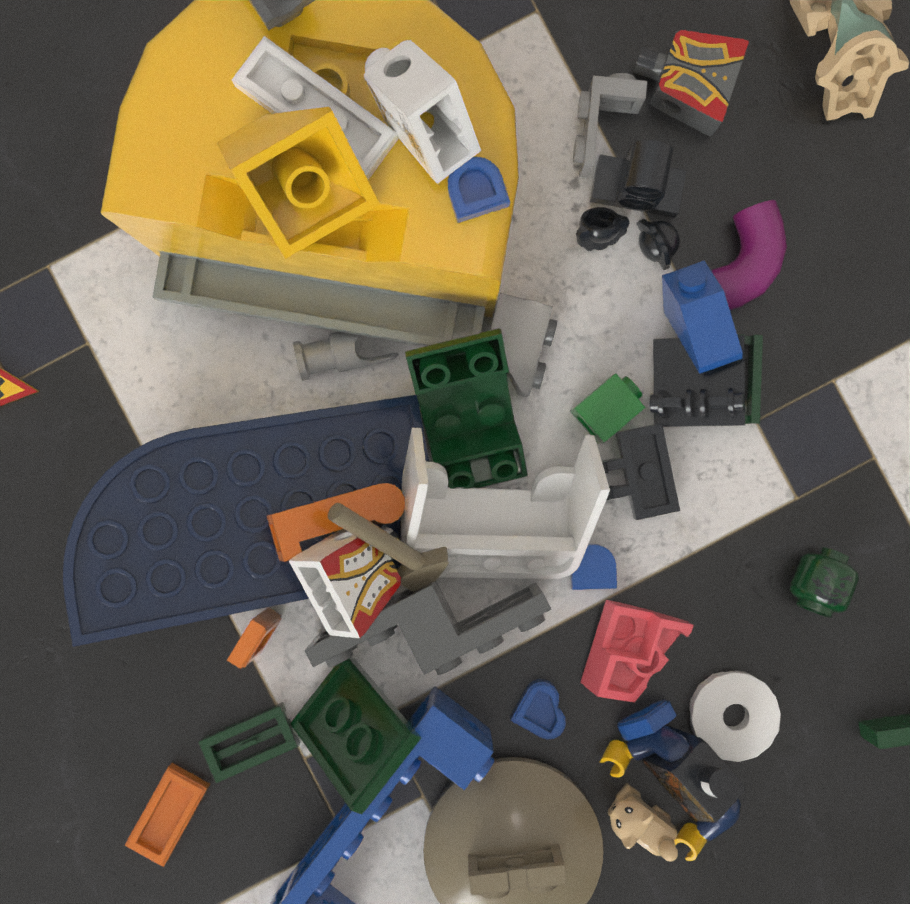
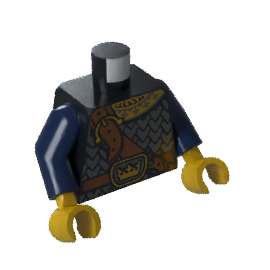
(690, 775)

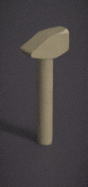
(416, 568)

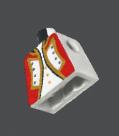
(347, 581)

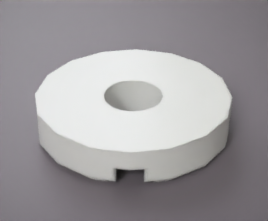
(756, 729)

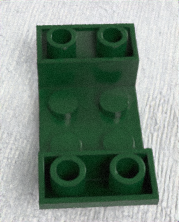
(468, 409)

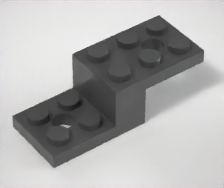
(433, 629)

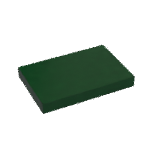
(354, 734)

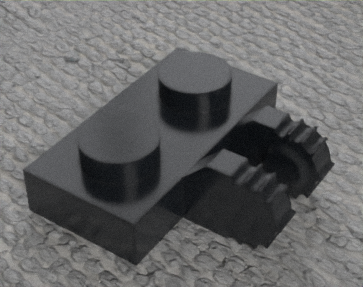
(646, 472)

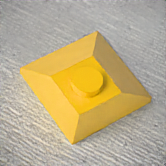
(298, 175)

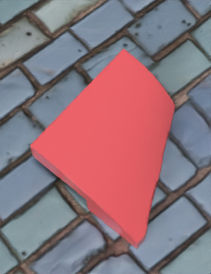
(629, 650)

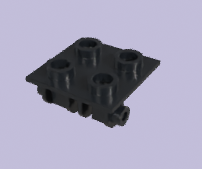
(695, 399)

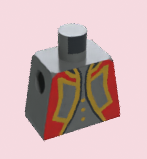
(694, 77)

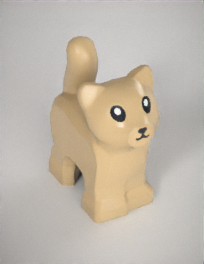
(639, 823)

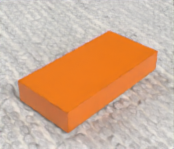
(254, 638)
(167, 814)

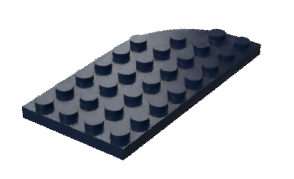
(184, 519)

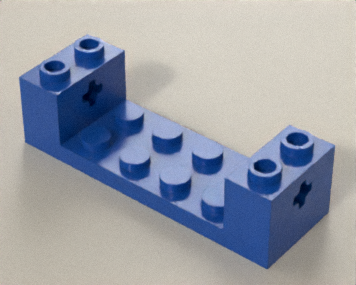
(449, 741)

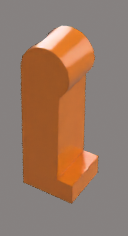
(376, 503)

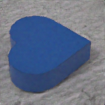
(539, 710)
(646, 720)

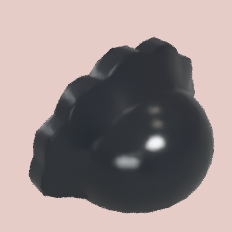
(600, 228)
(658, 241)

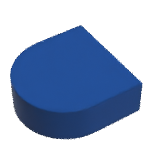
(476, 189)
(595, 570)

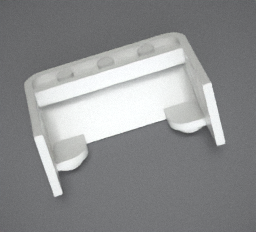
(504, 530)

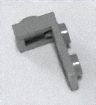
(613, 93)

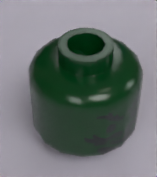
(824, 582)

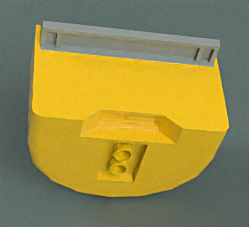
(387, 274)

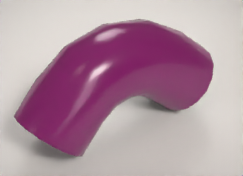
(760, 254)

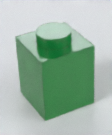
(609, 407)

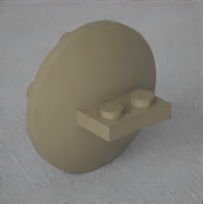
(513, 839)

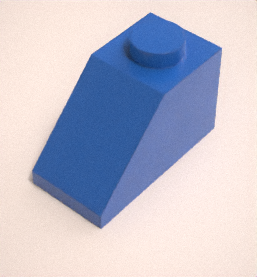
(701, 316)

